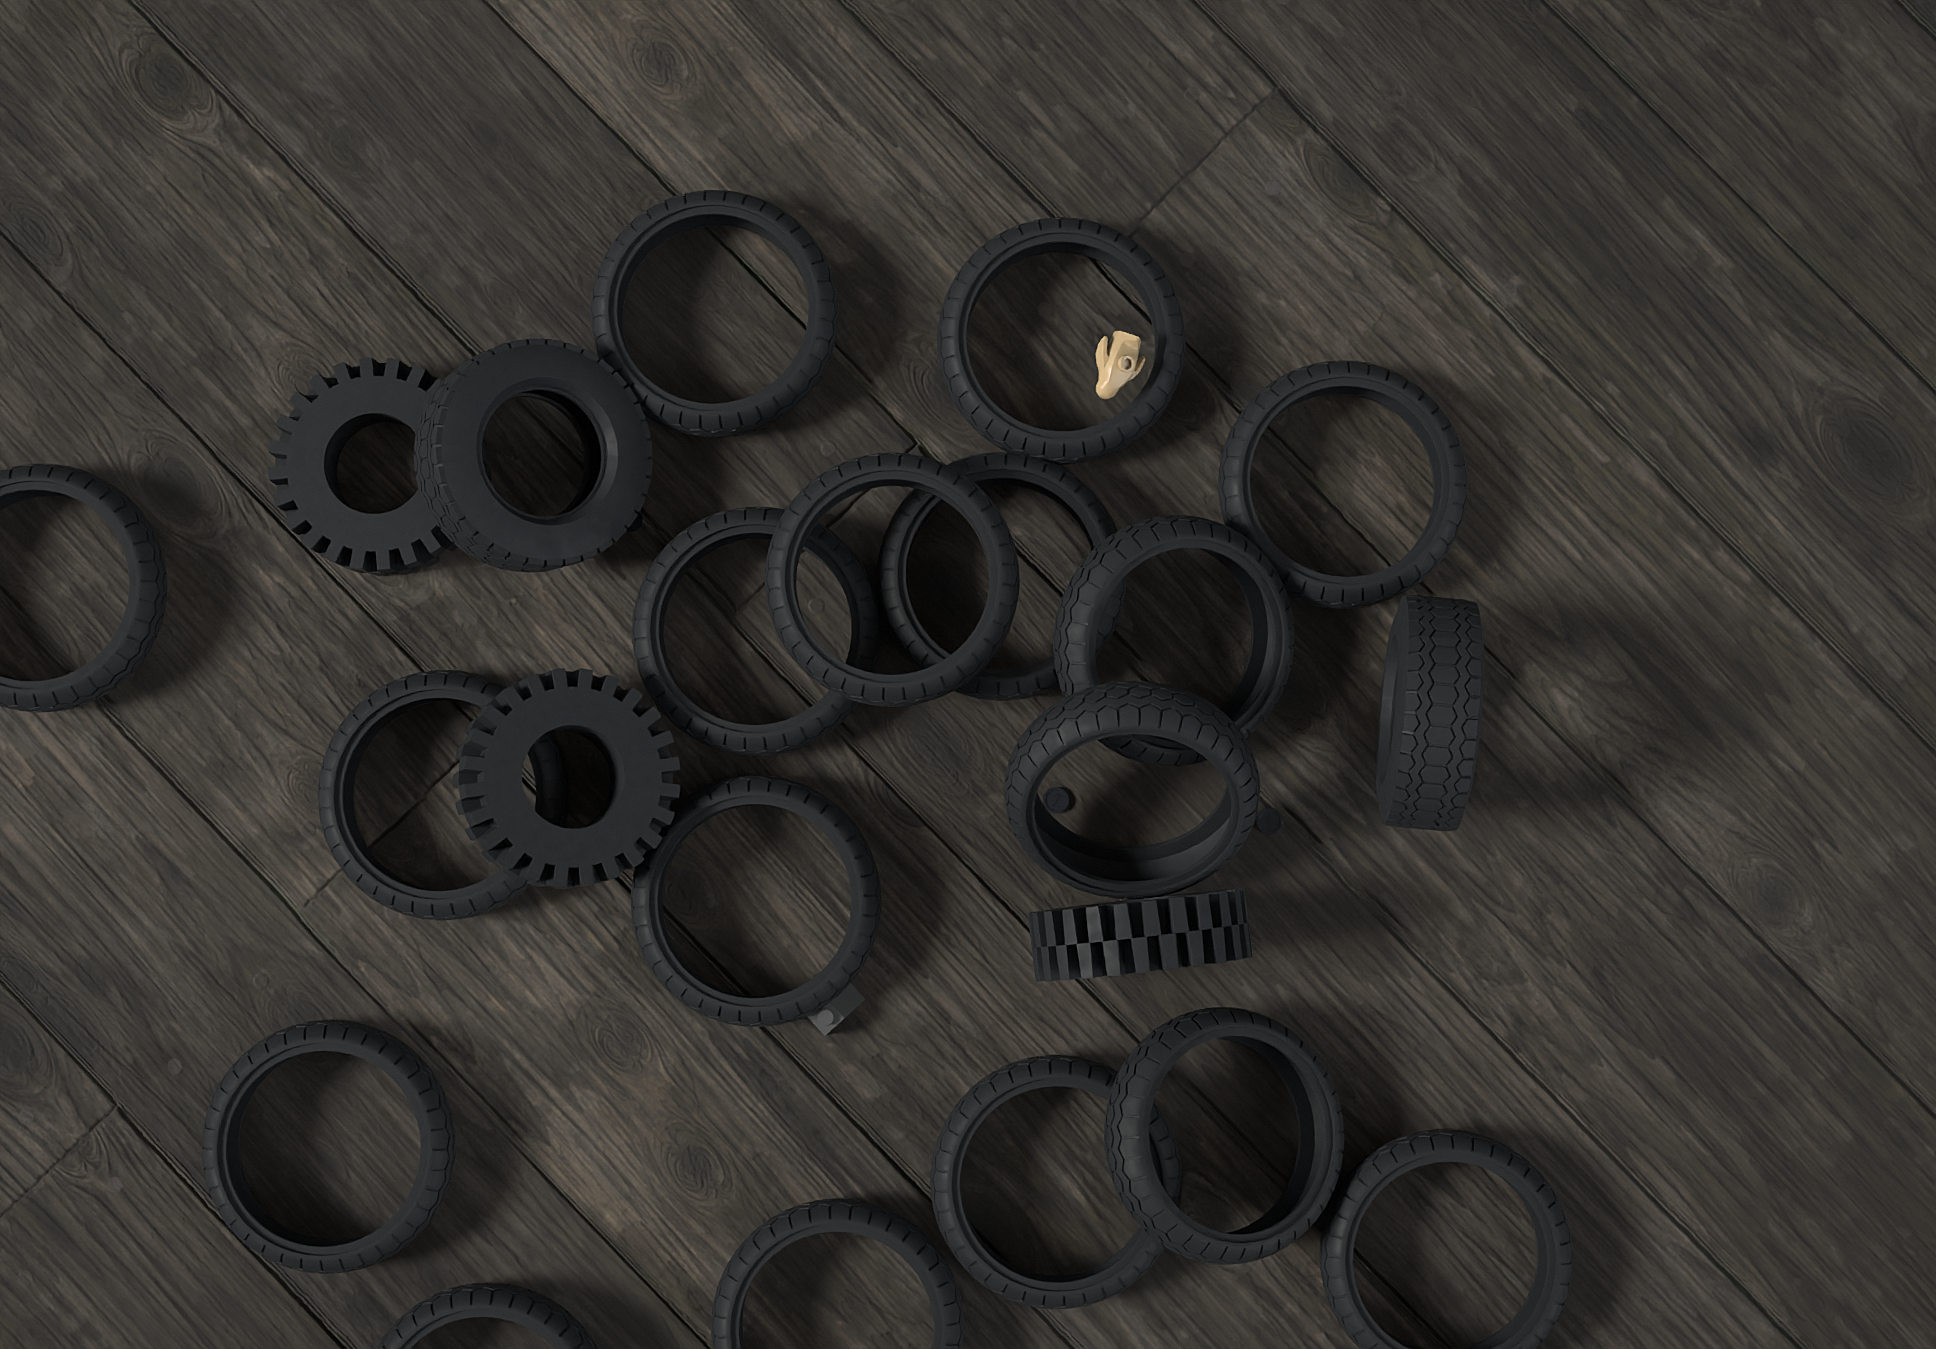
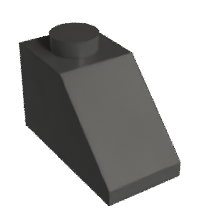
(835, 1011)

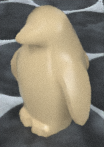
(1117, 362)

